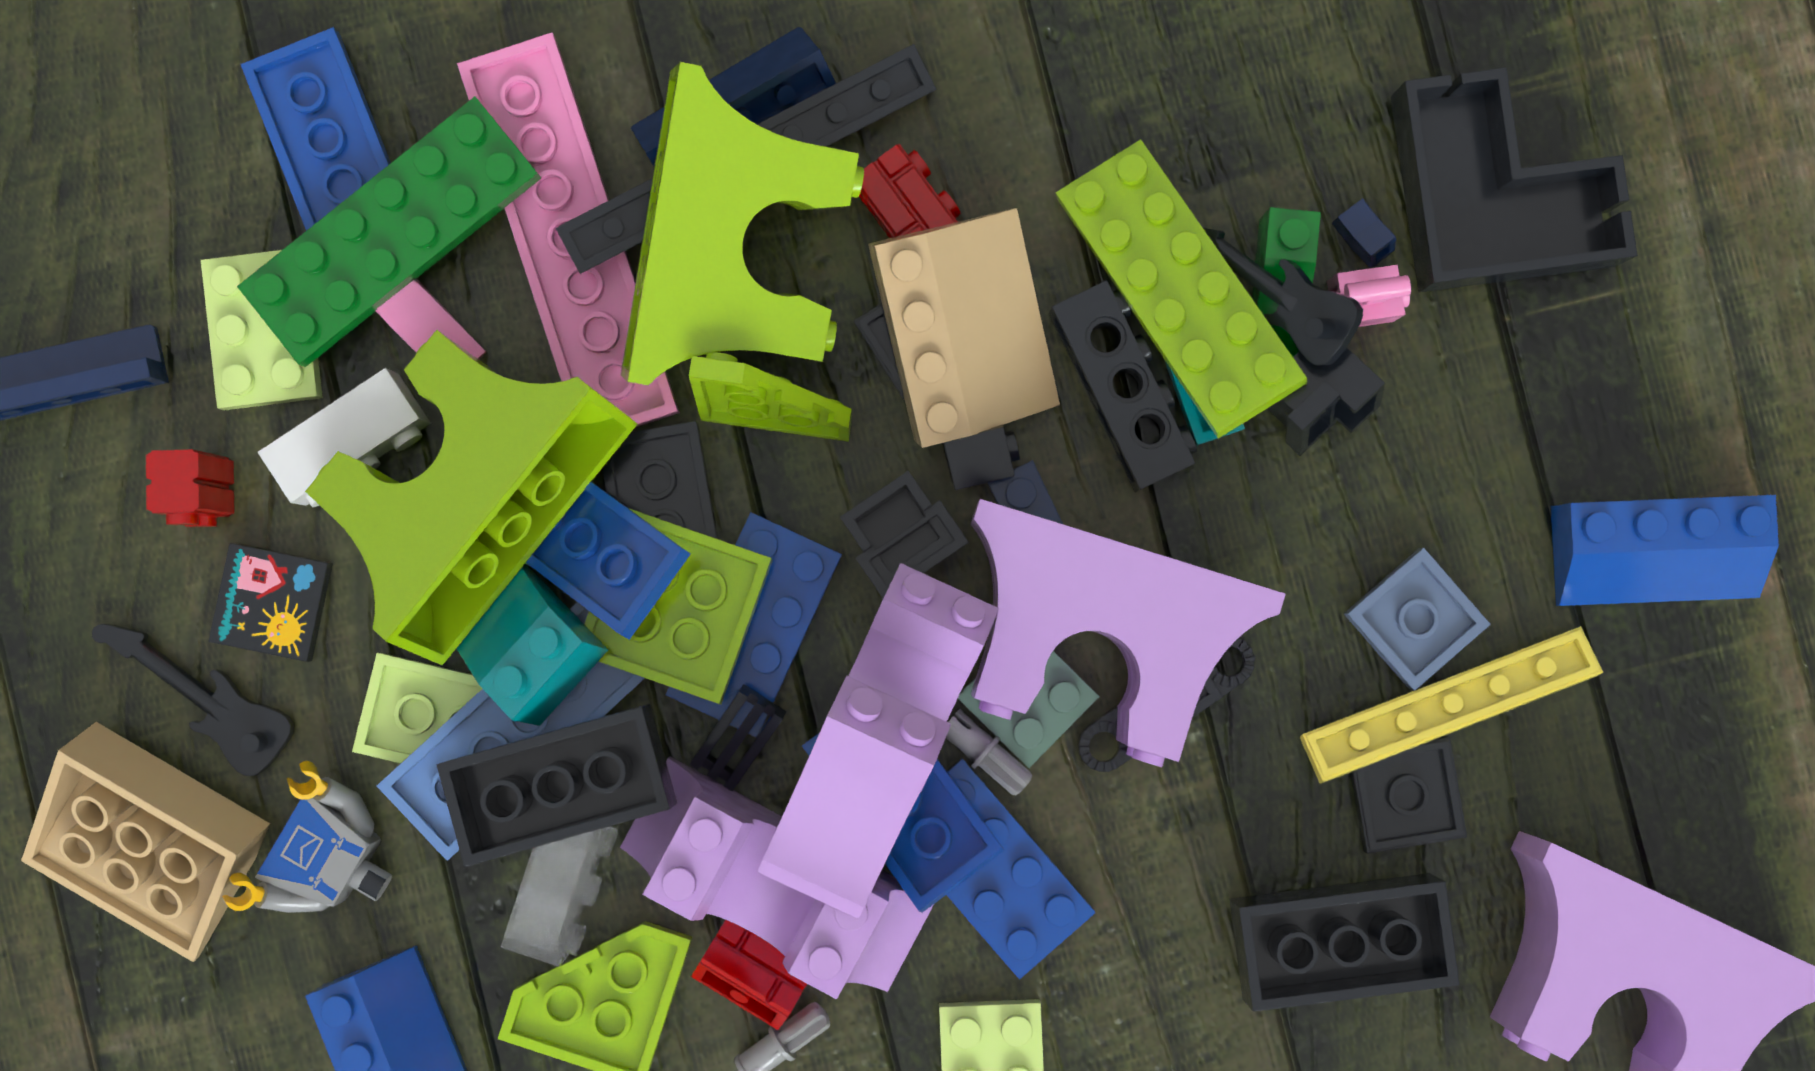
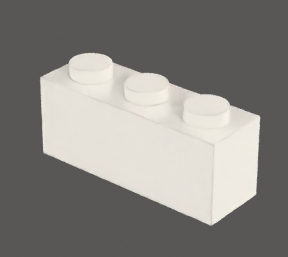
(359, 424)

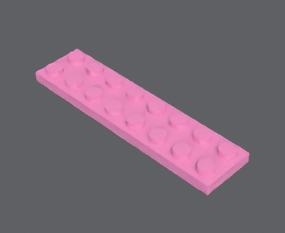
(584, 312)

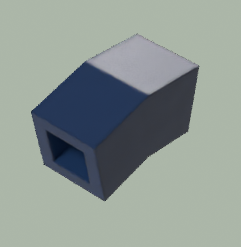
(1365, 233)

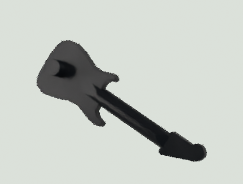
(1315, 318)
(245, 731)

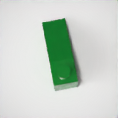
(1288, 236)

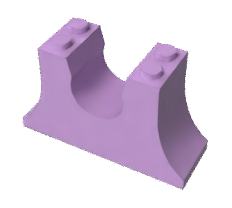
(1157, 610)
(878, 741)
(707, 862)
(1599, 933)

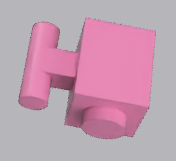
(1378, 291)

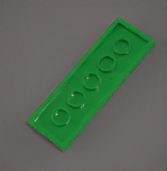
(389, 232)

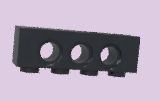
(1108, 309)

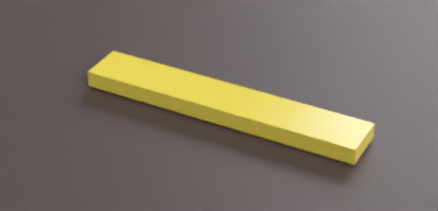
(1450, 704)

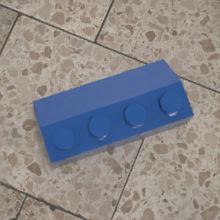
(1663, 549)
(385, 1019)

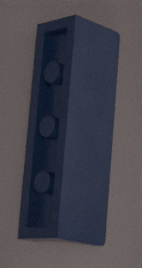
(759, 84)
(81, 371)

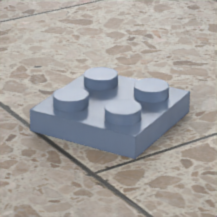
(1417, 619)

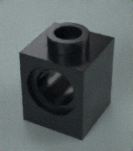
(981, 457)

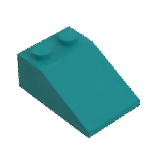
(529, 649)

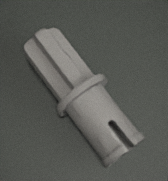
(987, 753)
(786, 1041)

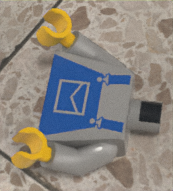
(318, 853)

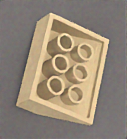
(964, 326)
(141, 839)

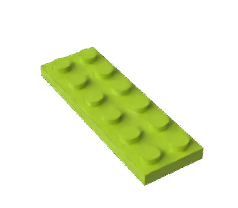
(1181, 289)

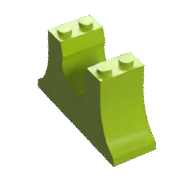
(705, 190)
(489, 499)

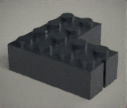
(1482, 214)

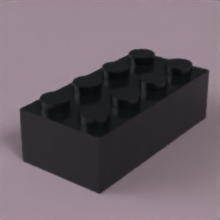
(557, 785)
(1344, 942)

